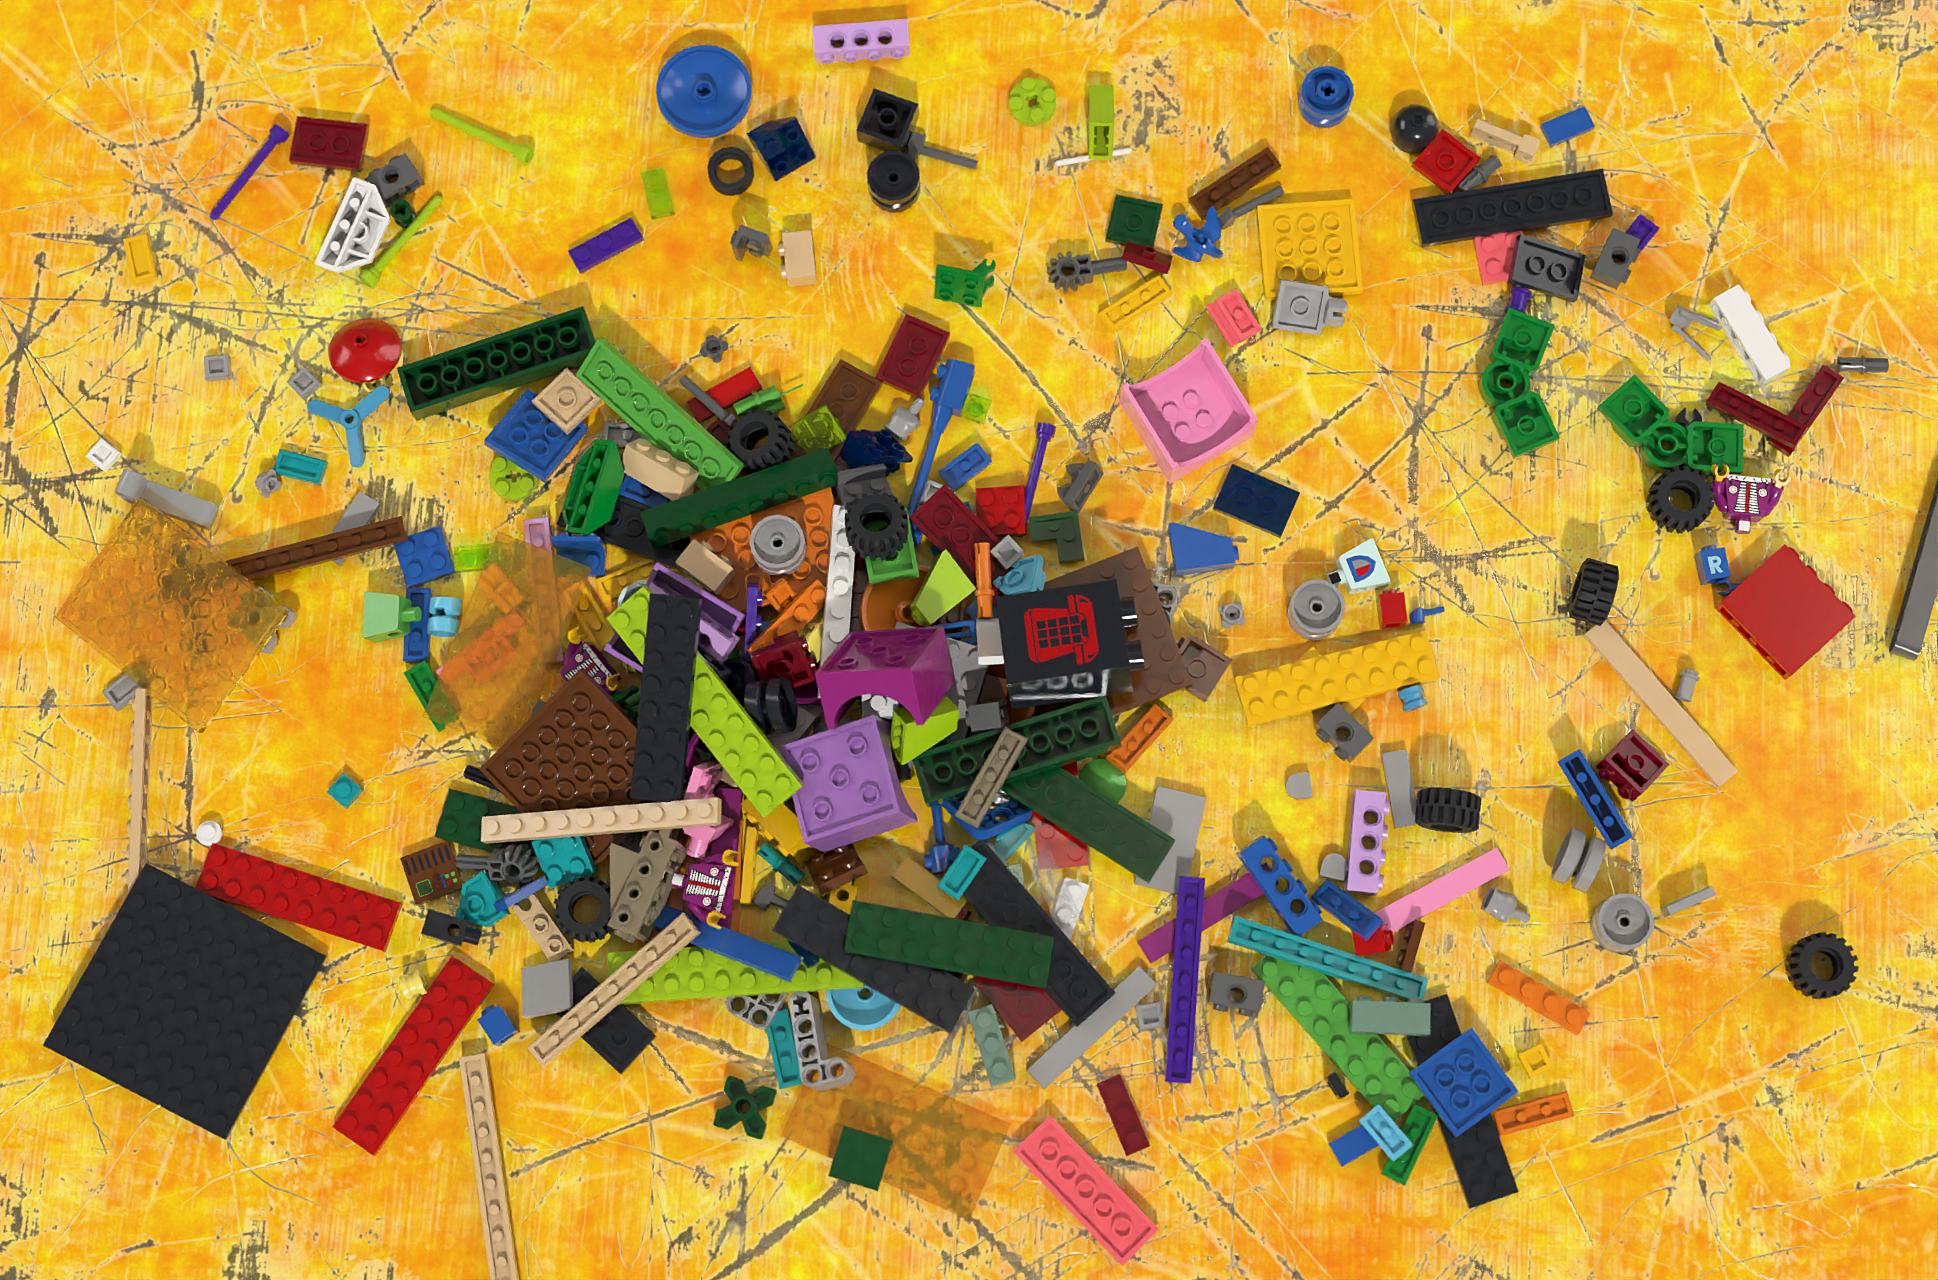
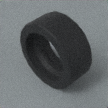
(728, 154)

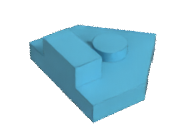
(1024, 577)

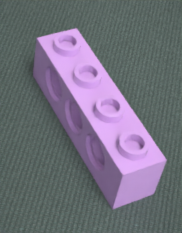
(851, 33)
(721, 639)
(1355, 880)

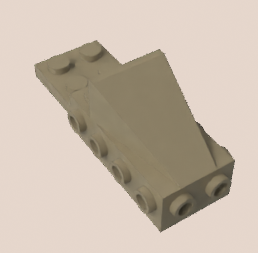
(643, 882)

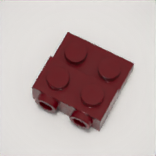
(785, 658)
(1631, 766)

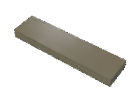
(991, 777)

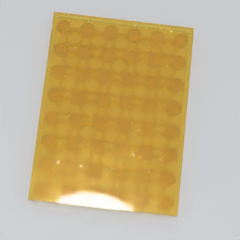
(171, 614)

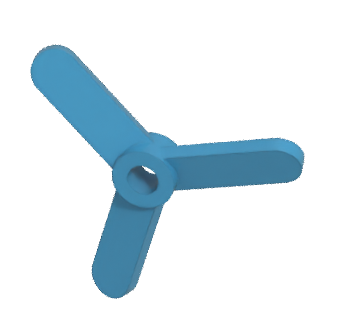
(342, 417)

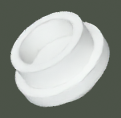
(209, 833)

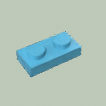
(1386, 1133)

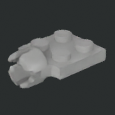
(1306, 308)

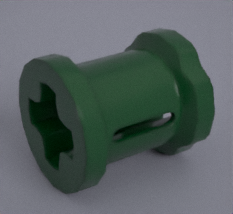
(402, 206)

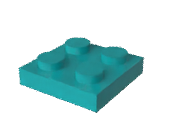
(564, 859)

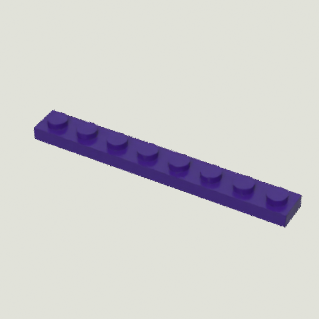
(1184, 980)

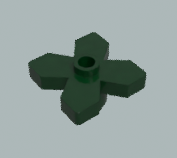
(738, 1095)

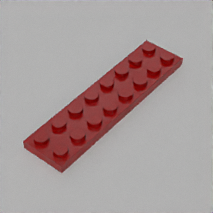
(299, 897)
(413, 1056)

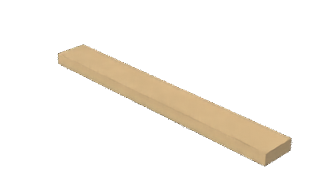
(1661, 704)
(613, 990)

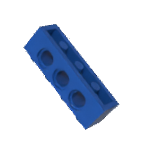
(1251, 858)

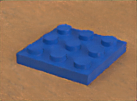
(532, 439)
(1463, 1082)

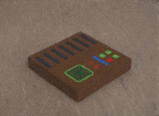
(432, 873)

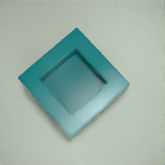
(345, 791)

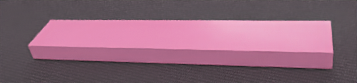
(1443, 890)

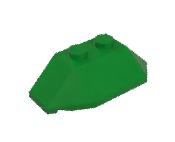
(593, 488)

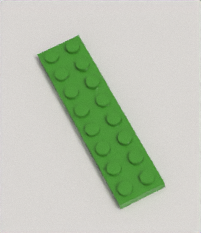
(656, 415)
(1325, 1018)

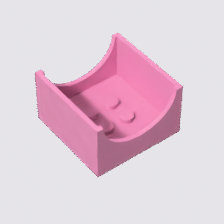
(1189, 413)

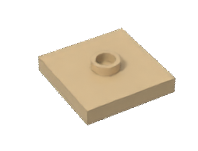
(566, 401)

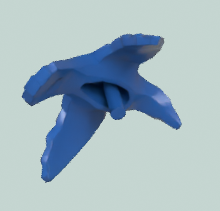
(1201, 240)

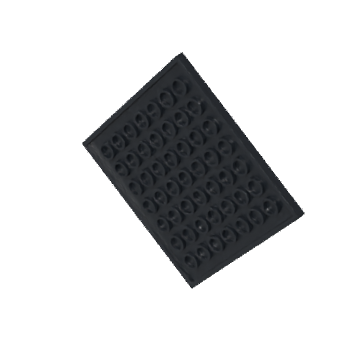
(185, 1001)

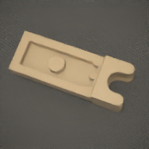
(1508, 140)
(544, 930)

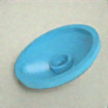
(861, 1012)

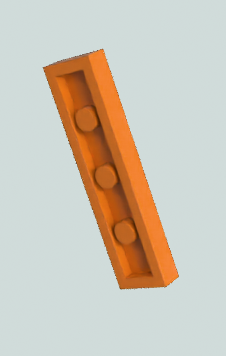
(794, 616)
(1538, 997)

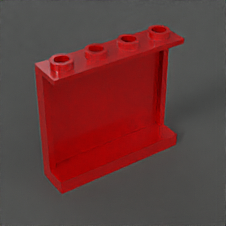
(1785, 611)

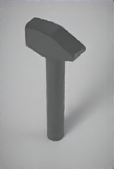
(916, 148)
(1229, 216)
(727, 418)
(767, 896)

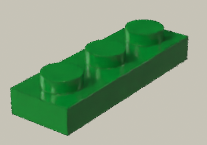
(1416, 1129)

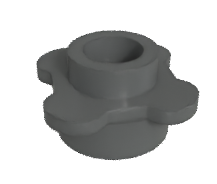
(712, 341)

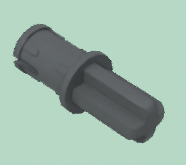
(1480, 174)
(1862, 364)

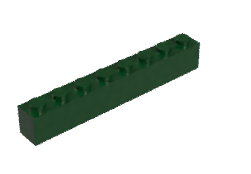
(739, 498)

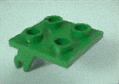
(963, 285)

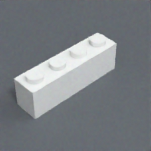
(1749, 335)

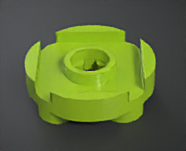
(1029, 89)
(505, 487)

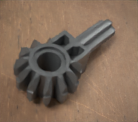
(1083, 270)
(503, 864)

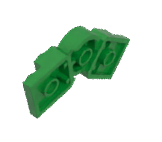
(1514, 358)
(1643, 423)

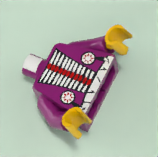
(1746, 497)
(592, 660)
(708, 886)

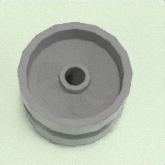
(772, 532)
(1326, 599)
(1578, 860)
(1635, 915)

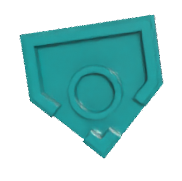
(478, 900)

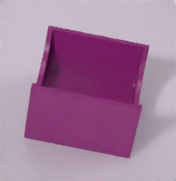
(893, 663)

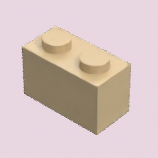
(799, 258)
(706, 567)

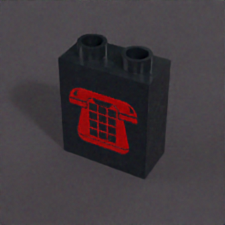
(1068, 643)

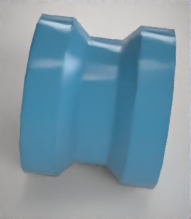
(1412, 698)

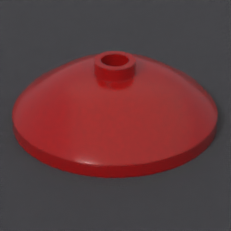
(365, 360)

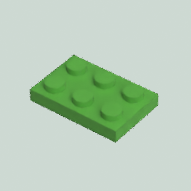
(898, 567)

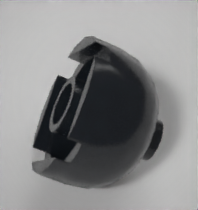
(1414, 128)

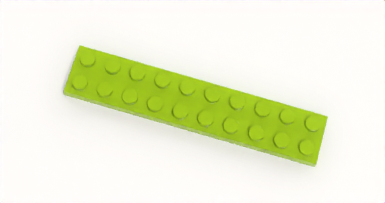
(719, 720)
(705, 975)

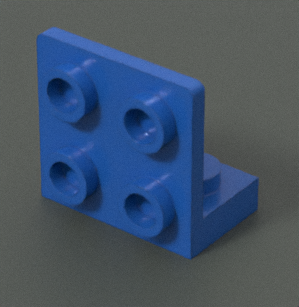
(582, 549)

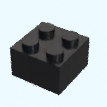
(887, 122)

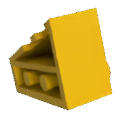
(785, 829)

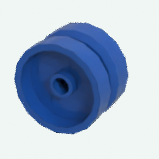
(1325, 97)

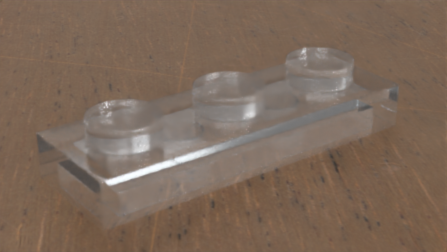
(1054, 889)

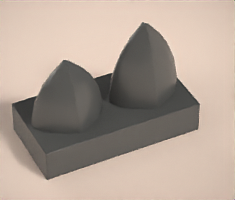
(1085, 480)

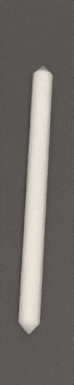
(1086, 157)

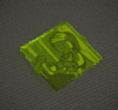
(818, 430)

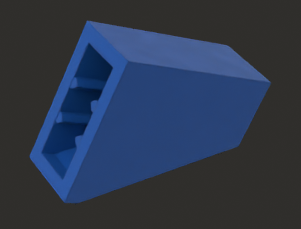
(1200, 550)

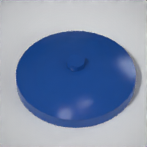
(704, 91)

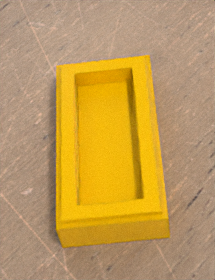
(140, 259)

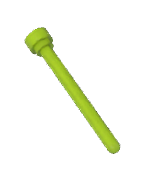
(522, 153)
(371, 275)

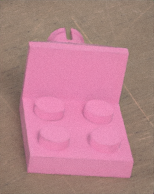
(701, 786)

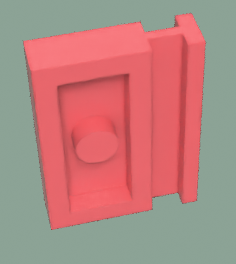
(1233, 318)

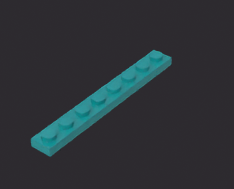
(1326, 959)

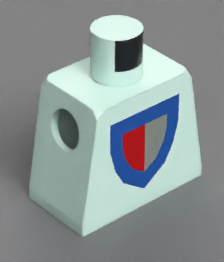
(1360, 569)

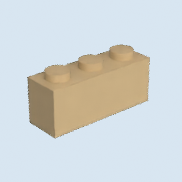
(658, 470)

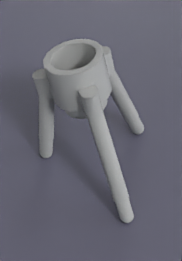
(1683, 317)

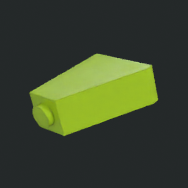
(1101, 122)
(941, 590)
(911, 740)

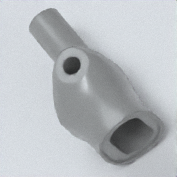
(905, 420)
(1503, 906)

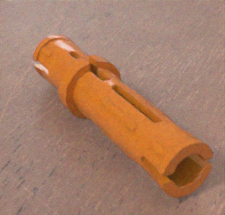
(983, 581)

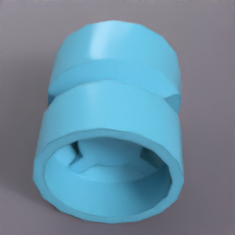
(444, 616)

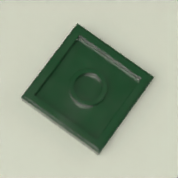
(1134, 221)
(860, 1158)

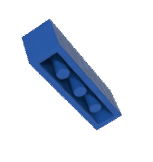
(1595, 799)

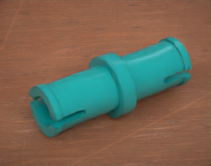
(780, 863)

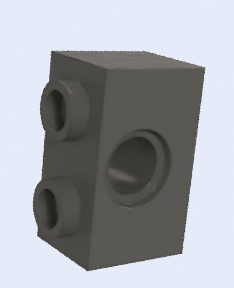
(407, 182)
(1619, 245)
(987, 715)
(1337, 719)
(1251, 989)

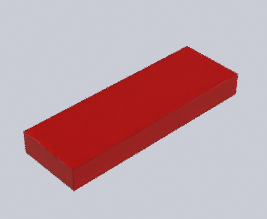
(726, 394)

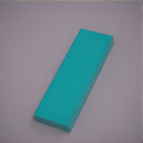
(783, 1050)

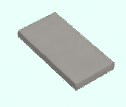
(1179, 817)

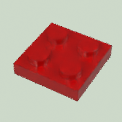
(1445, 162)
(1002, 509)

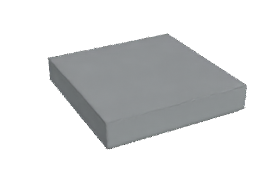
(547, 988)

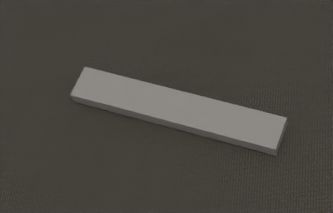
(1081, 1038)

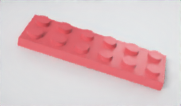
(1086, 1190)

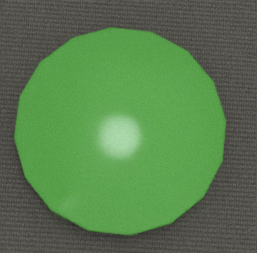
(1104, 778)

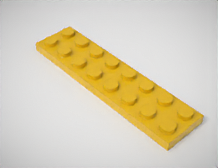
(1336, 678)

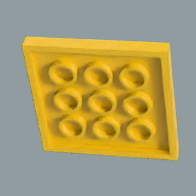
(1310, 246)

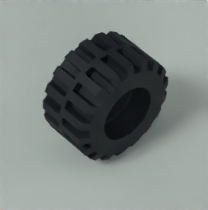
(750, 431)
(1694, 486)
(871, 509)
(1593, 591)
(1448, 810)
(565, 909)
(1842, 965)

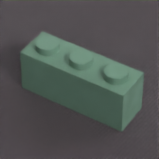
(1389, 1016)
(991, 1046)

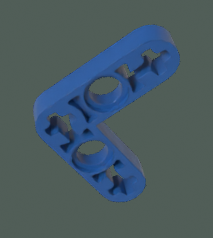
(1013, 811)

